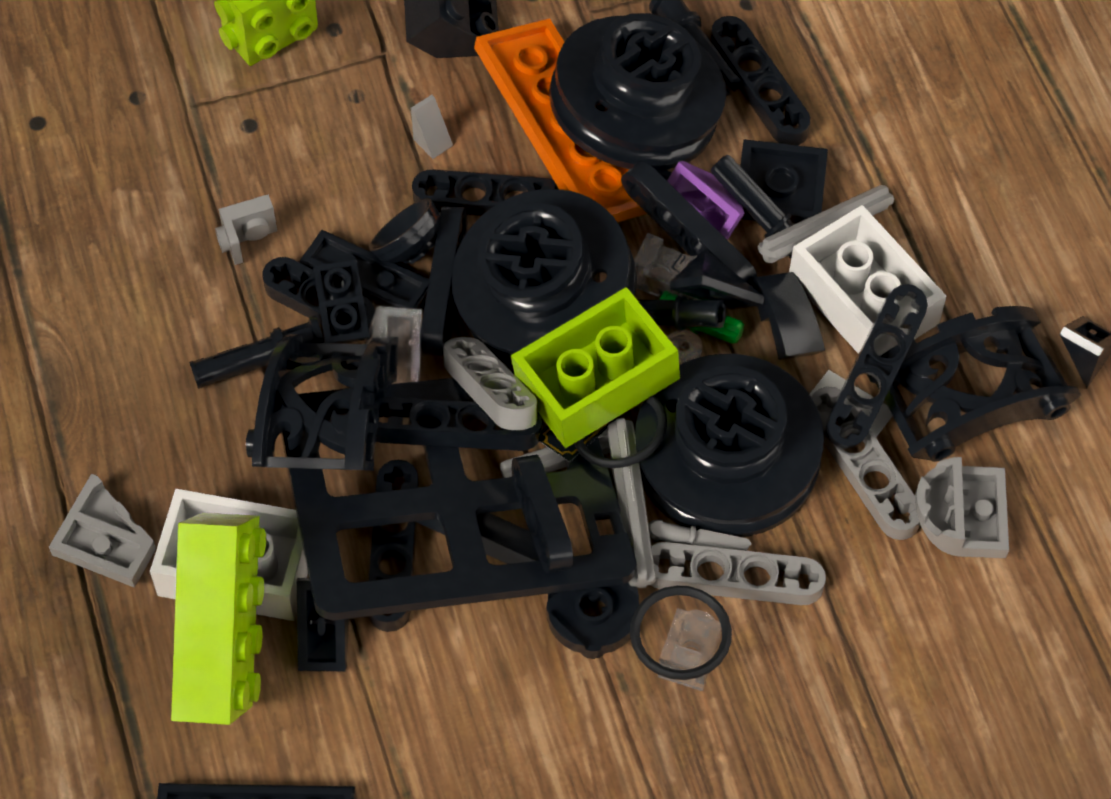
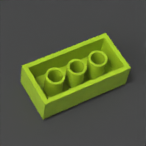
(217, 617)

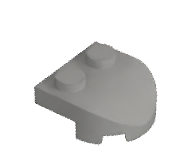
(964, 509)

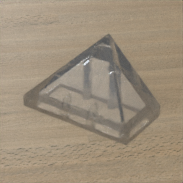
(406, 326)

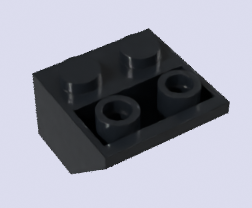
(449, 26)

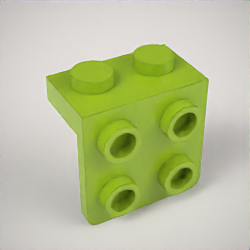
(264, 26)

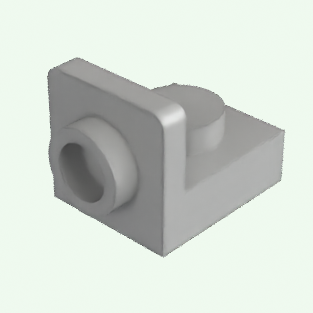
(245, 222)

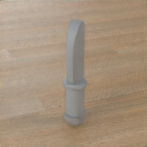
(684, 535)

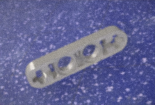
(490, 383)
(870, 459)
(734, 565)

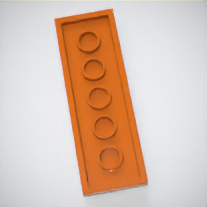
(522, 68)

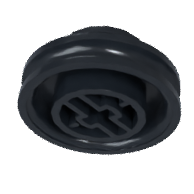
(637, 91)
(537, 267)
(735, 449)

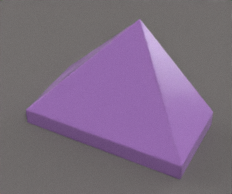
(707, 197)

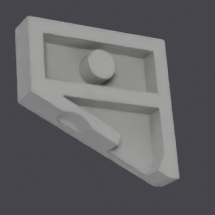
(103, 536)

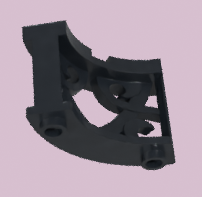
(1018, 348)
(362, 367)

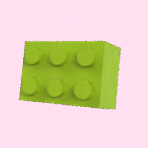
(597, 366)

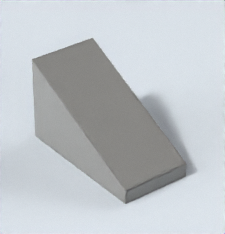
(429, 127)

